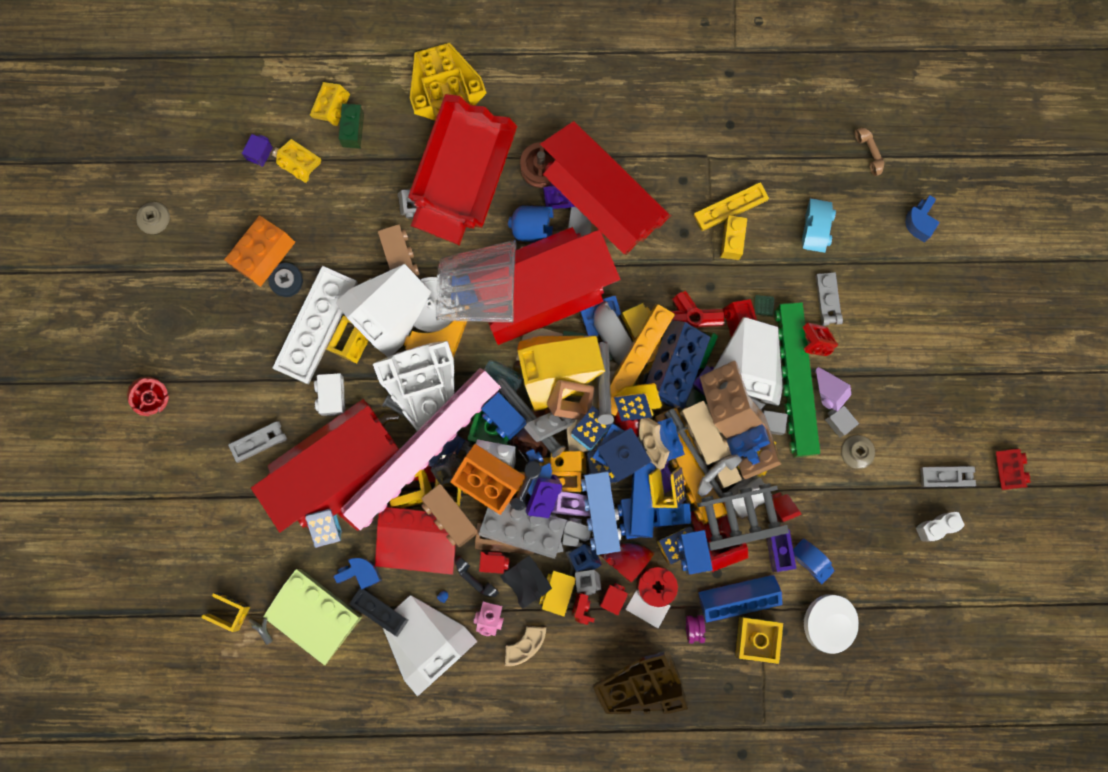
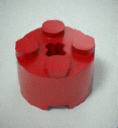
(664, 578)

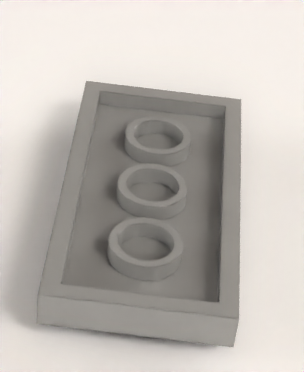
(524, 531)

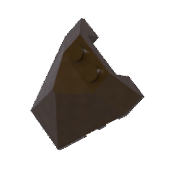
(643, 686)

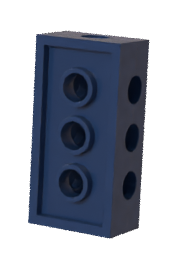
(677, 363)

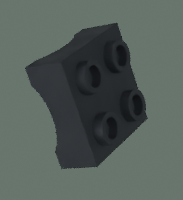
(526, 581)

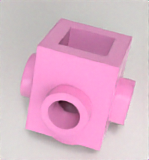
(488, 619)

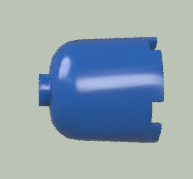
(531, 223)

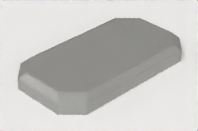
(577, 531)

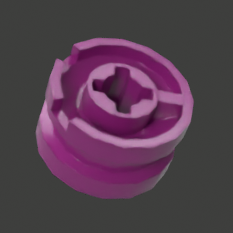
(695, 629)

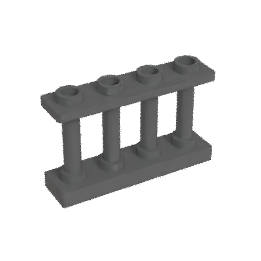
(736, 536)

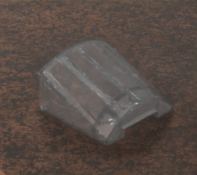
(477, 285)

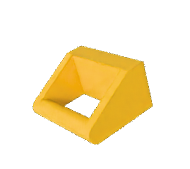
(354, 345)
(414, 498)

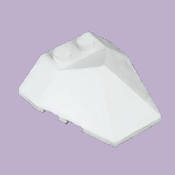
(419, 380)

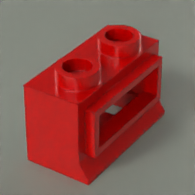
(493, 562)

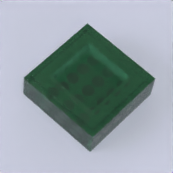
(764, 305)

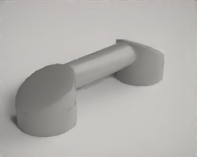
(729, 461)

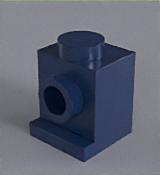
(585, 558)

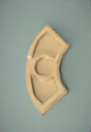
(650, 435)
(526, 647)

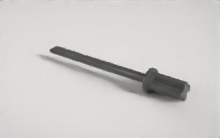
(680, 428)

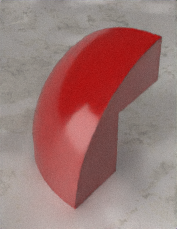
(629, 560)

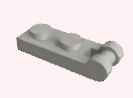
(828, 298)
(547, 426)
(257, 442)
(947, 477)

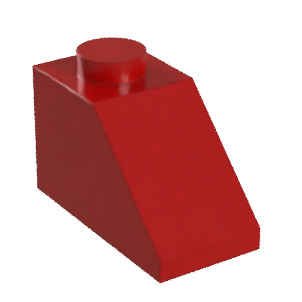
(784, 507)

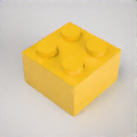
(759, 640)

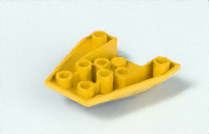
(442, 72)
(557, 358)

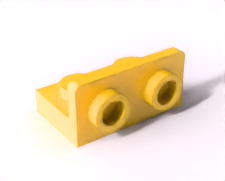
(329, 103)
(297, 160)

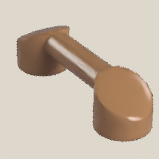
(864, 135)

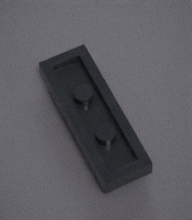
(379, 612)

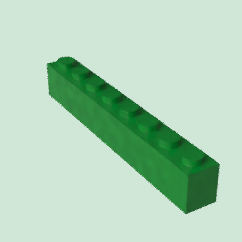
(798, 381)

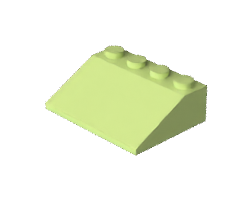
(312, 616)

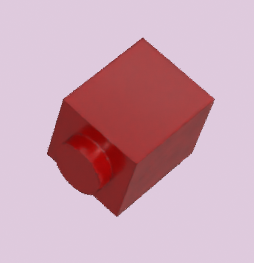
(614, 598)

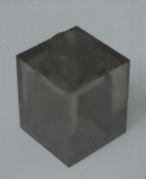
(446, 467)

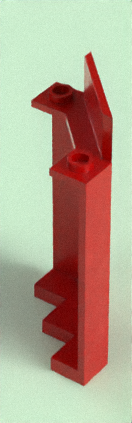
(460, 169)
(601, 188)
(556, 281)
(326, 467)

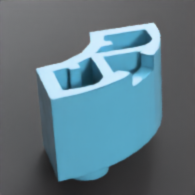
(818, 225)

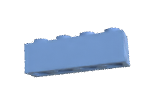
(602, 513)

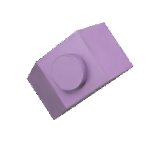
(832, 390)
(570, 504)

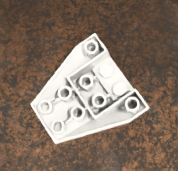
(386, 307)
(758, 356)
(427, 643)

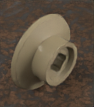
(156, 224)
(851, 457)

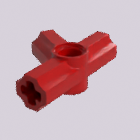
(687, 308)

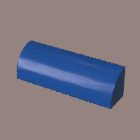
(641, 504)
(740, 598)

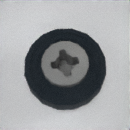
(290, 285)

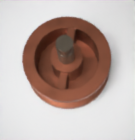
(533, 165)

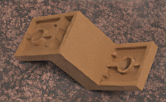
(736, 413)

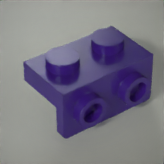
(544, 497)

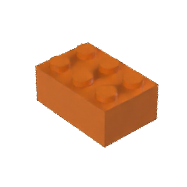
(259, 251)
(487, 479)

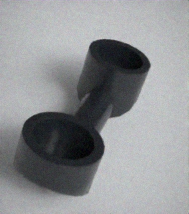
(532, 470)
(488, 589)

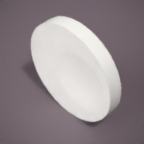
(427, 318)
(831, 623)

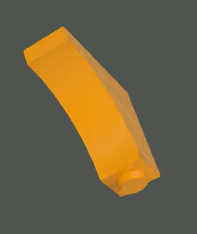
(451, 333)

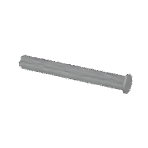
(604, 388)

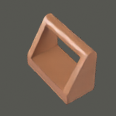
(567, 408)

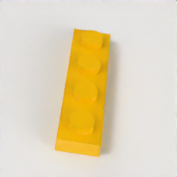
(731, 206)

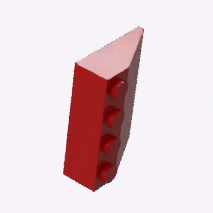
(413, 542)

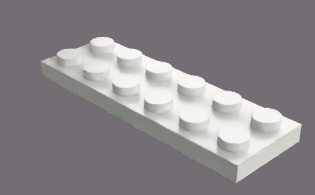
(313, 326)

